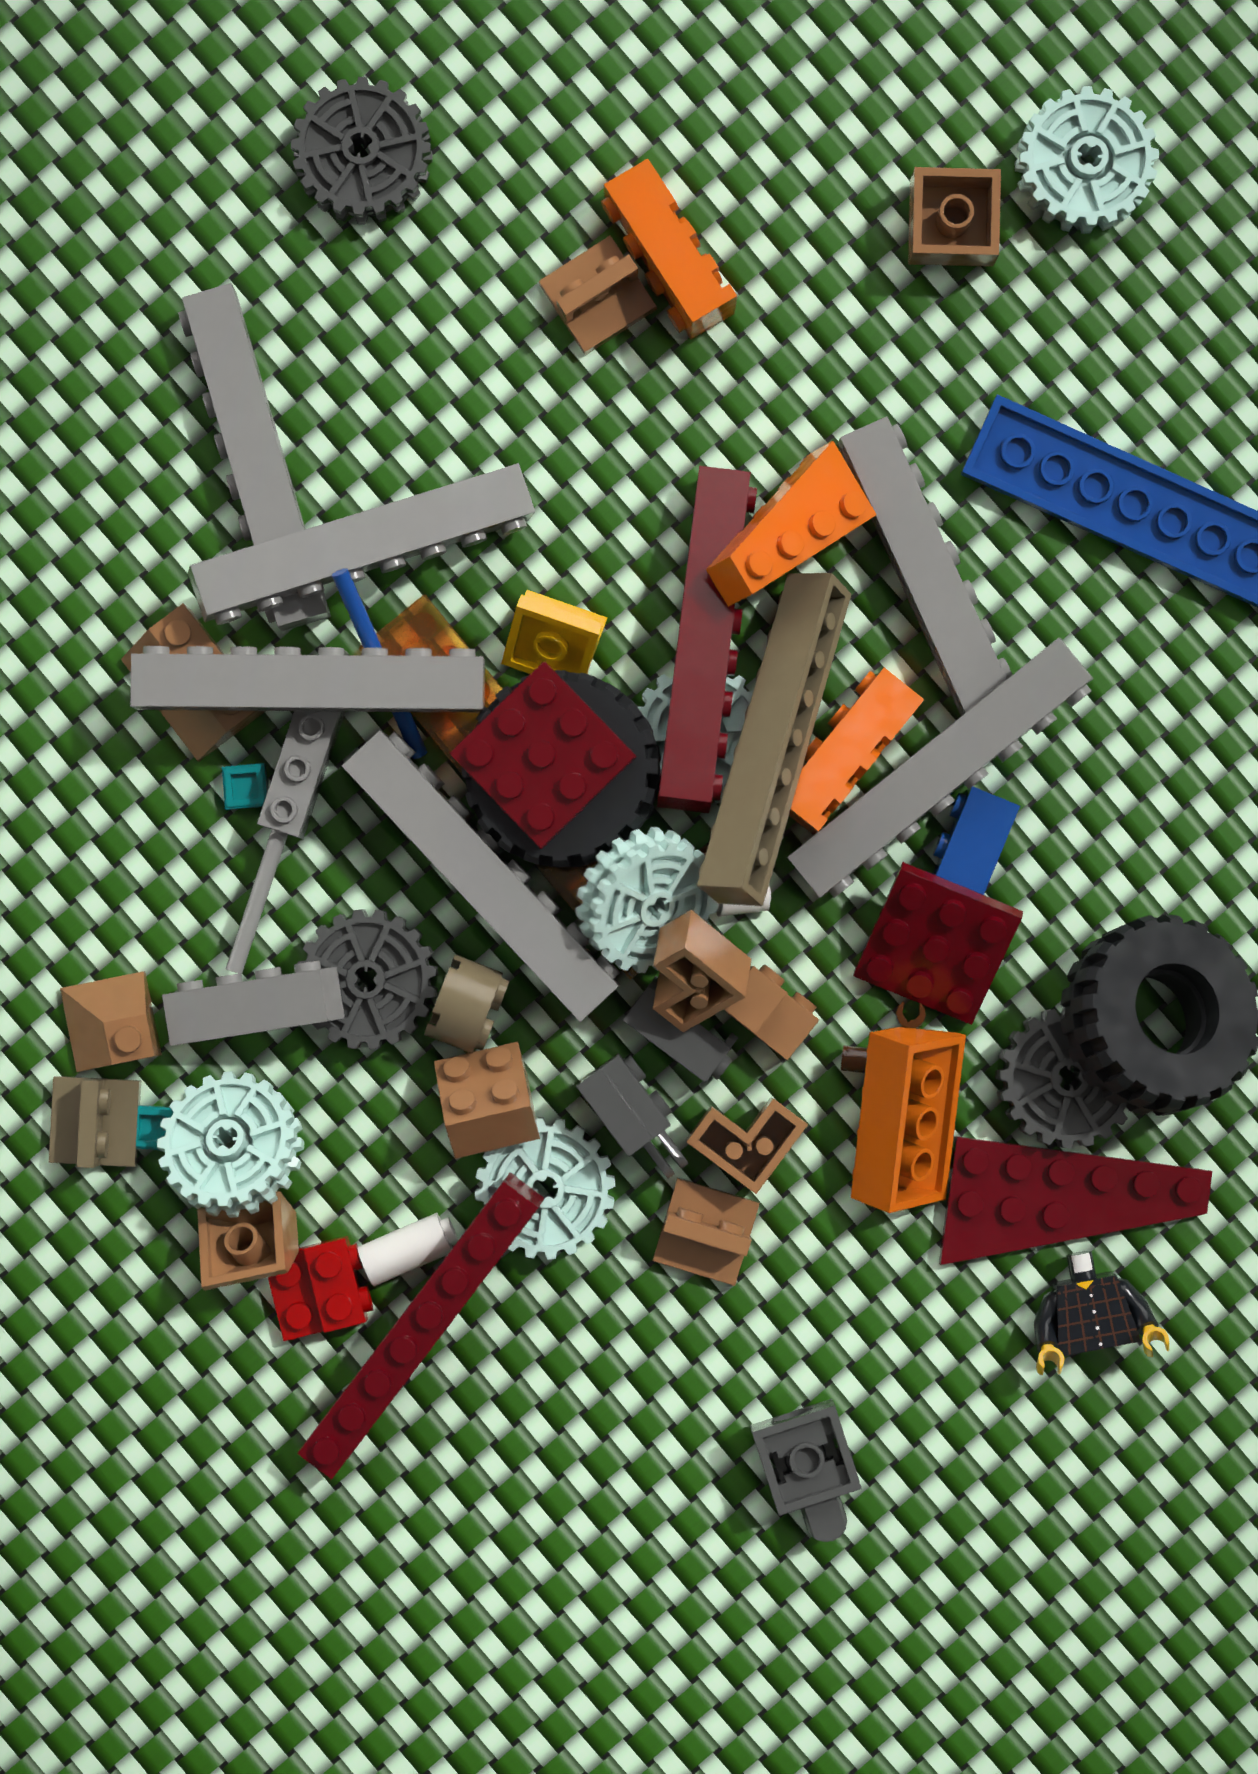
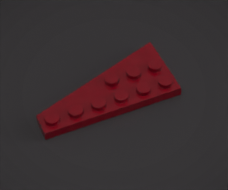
(1037, 1196)

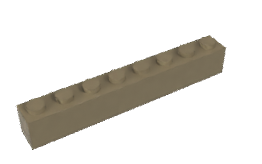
(774, 740)

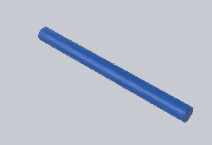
(370, 640)

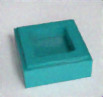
(244, 786)
(148, 1125)

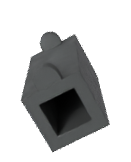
(694, 1049)

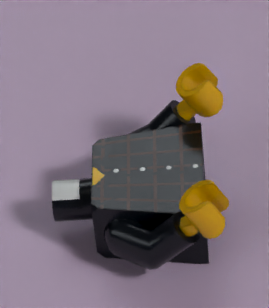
(1092, 1314)

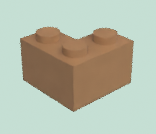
(697, 972)
(772, 1014)
(752, 1153)

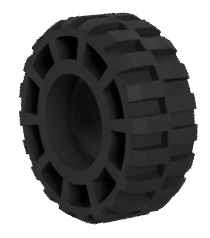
(612, 814)
(1215, 1003)

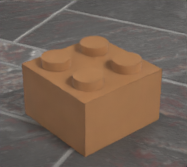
(954, 216)
(486, 1100)

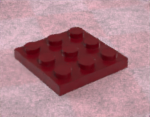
(543, 755)
(937, 943)

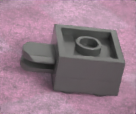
(629, 1110)
(808, 1466)

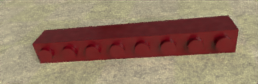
(704, 648)
(421, 1325)

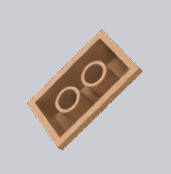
(198, 729)

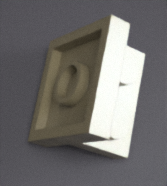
(94, 1121)

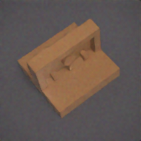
(598, 294)
(706, 1231)

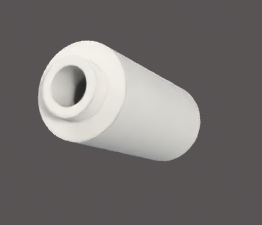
(407, 1248)

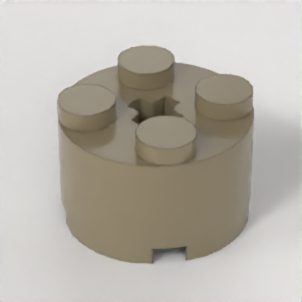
(464, 1005)

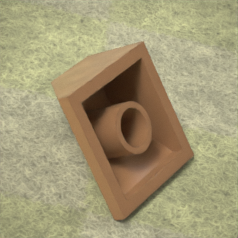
(110, 1021)
(247, 1245)

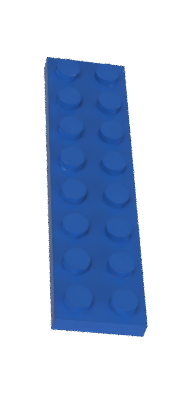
(1118, 497)

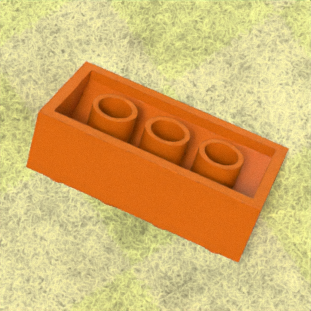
(907, 1117)

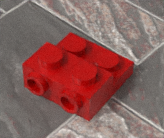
(321, 1290)

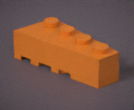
(668, 249)
(800, 520)
(851, 747)

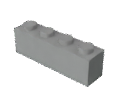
(253, 1005)

